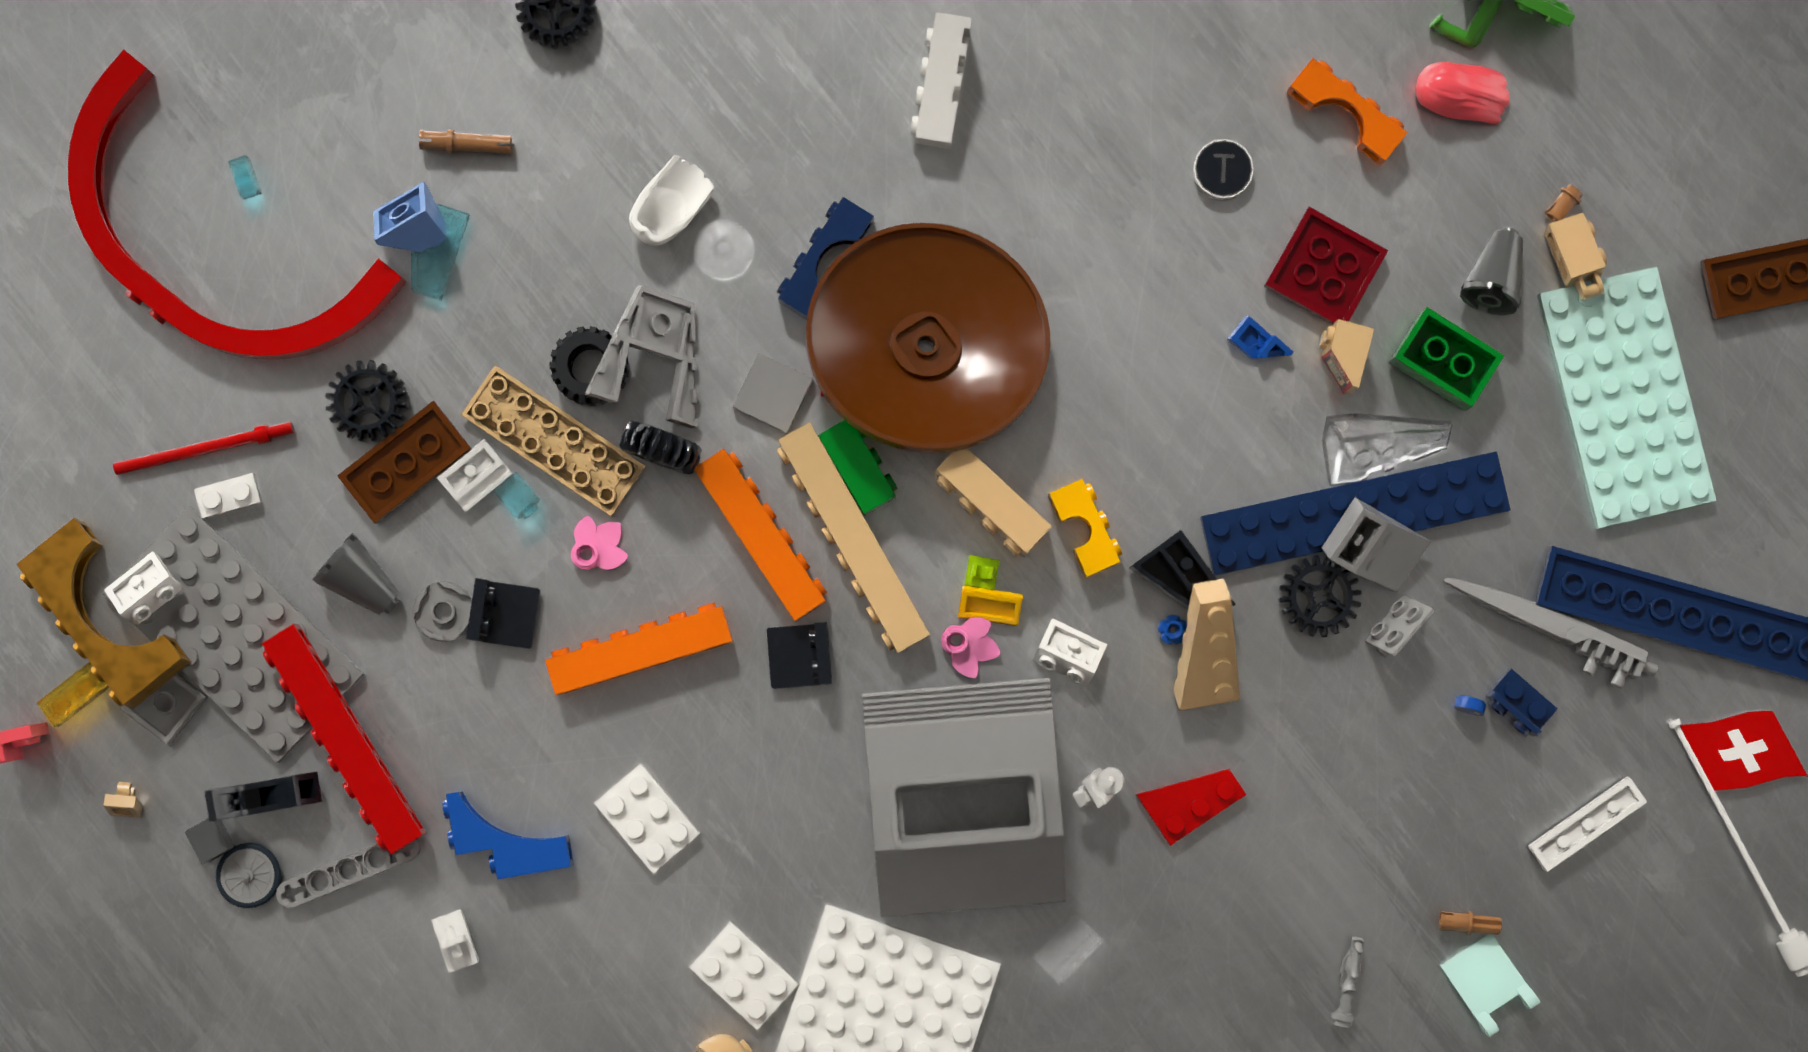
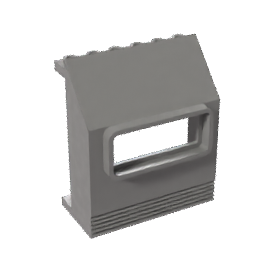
(961, 741)

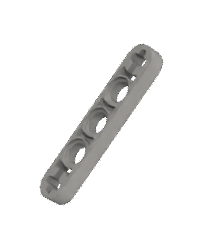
(335, 878)

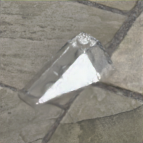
(1368, 443)

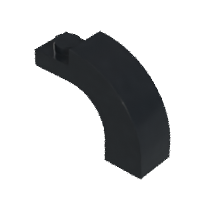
(263, 796)

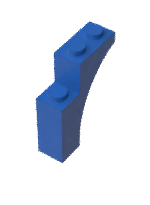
(511, 853)

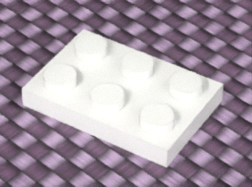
(647, 818)
(744, 975)

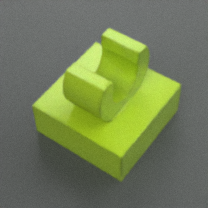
(981, 572)

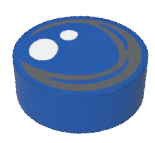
(1470, 705)

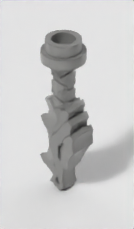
(1349, 973)

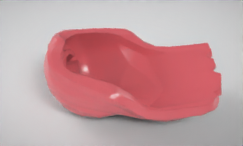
(1463, 92)

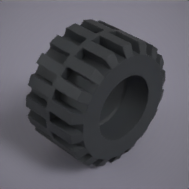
(566, 353)

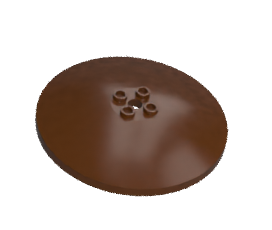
(936, 288)

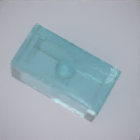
(244, 177)

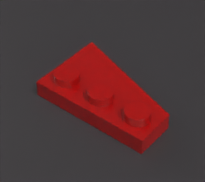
(1190, 803)

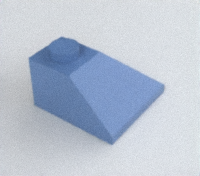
(410, 221)

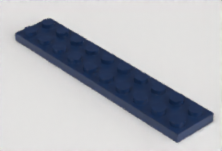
(1304, 522)
(1675, 612)

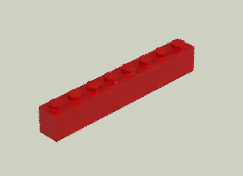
(343, 738)

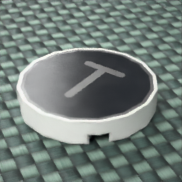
(1223, 169)

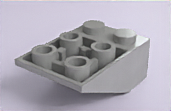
(1374, 545)

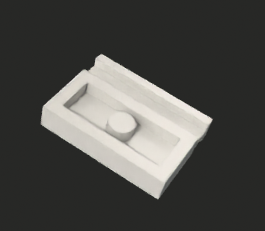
(474, 475)

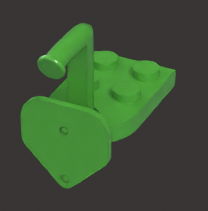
(1552, 11)

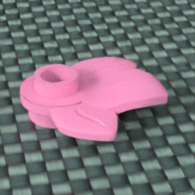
(602, 543)
(974, 647)

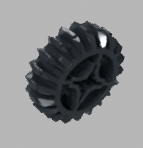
(556, 32)
(348, 384)
(660, 447)
(1307, 588)

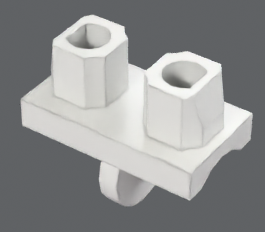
(1099, 787)
(455, 940)

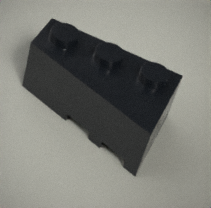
(1174, 569)

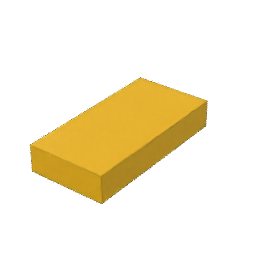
(991, 605)

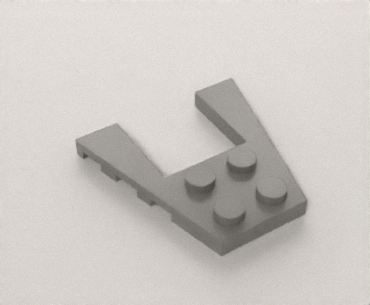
(660, 327)

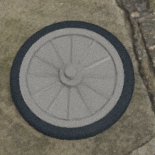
(248, 875)

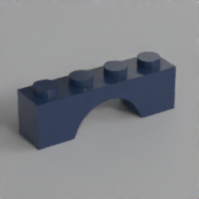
(844, 226)

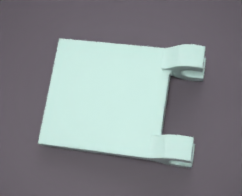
(1487, 981)

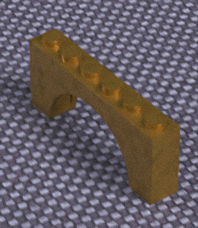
(57, 575)

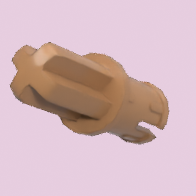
(1469, 923)

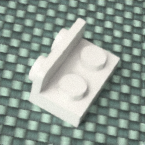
(143, 589)
(1069, 652)

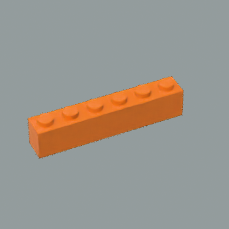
(760, 535)
(638, 650)

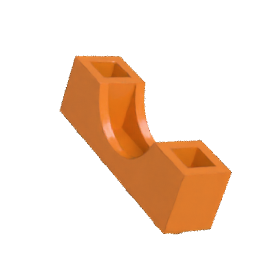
(1320, 87)

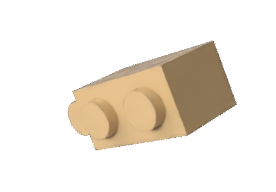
(1577, 254)

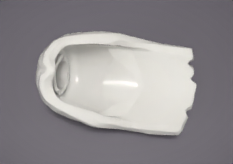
(669, 202)

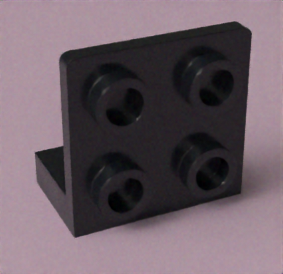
(503, 613)
(799, 655)

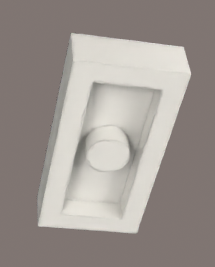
(228, 496)

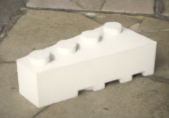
(942, 81)

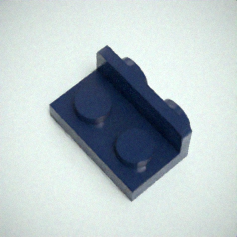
(1521, 703)

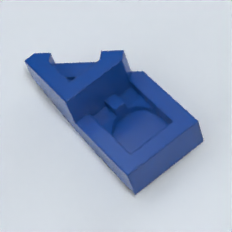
(1256, 341)

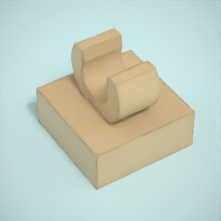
(124, 802)

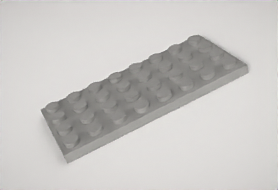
(221, 626)

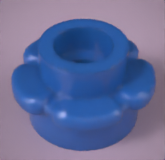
(1165, 626)

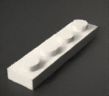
(1587, 824)

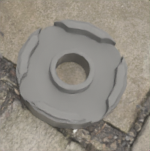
(425, 611)

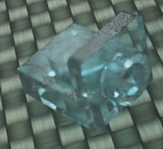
(518, 496)

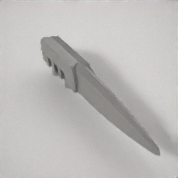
(1566, 630)

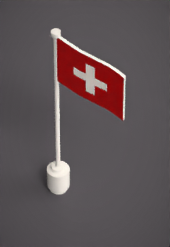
(1740, 755)

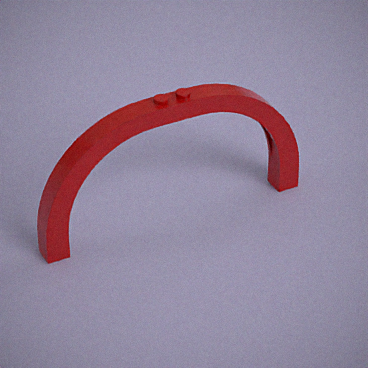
(86, 156)

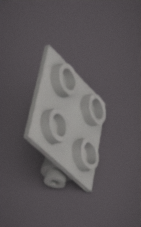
(1398, 625)

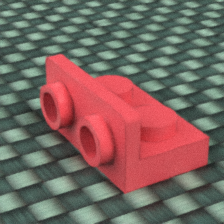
(13, 739)

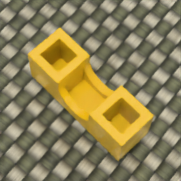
(1077, 502)

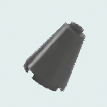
(1497, 275)
(358, 577)

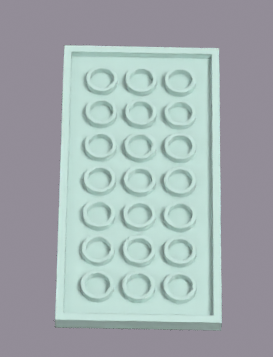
(1626, 399)

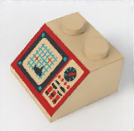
(1346, 352)

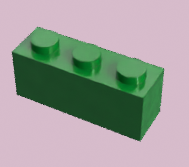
(858, 467)

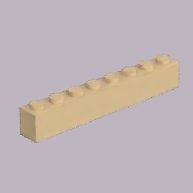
(853, 537)

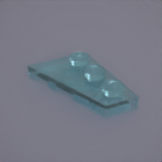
(434, 265)

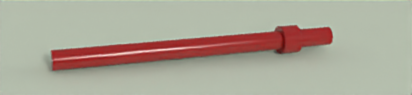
(260, 434)

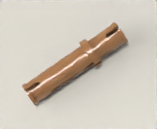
(466, 142)

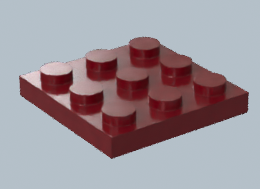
(1325, 267)

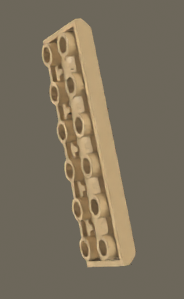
(553, 440)

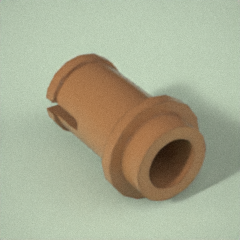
(1564, 203)

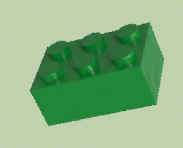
(1446, 359)

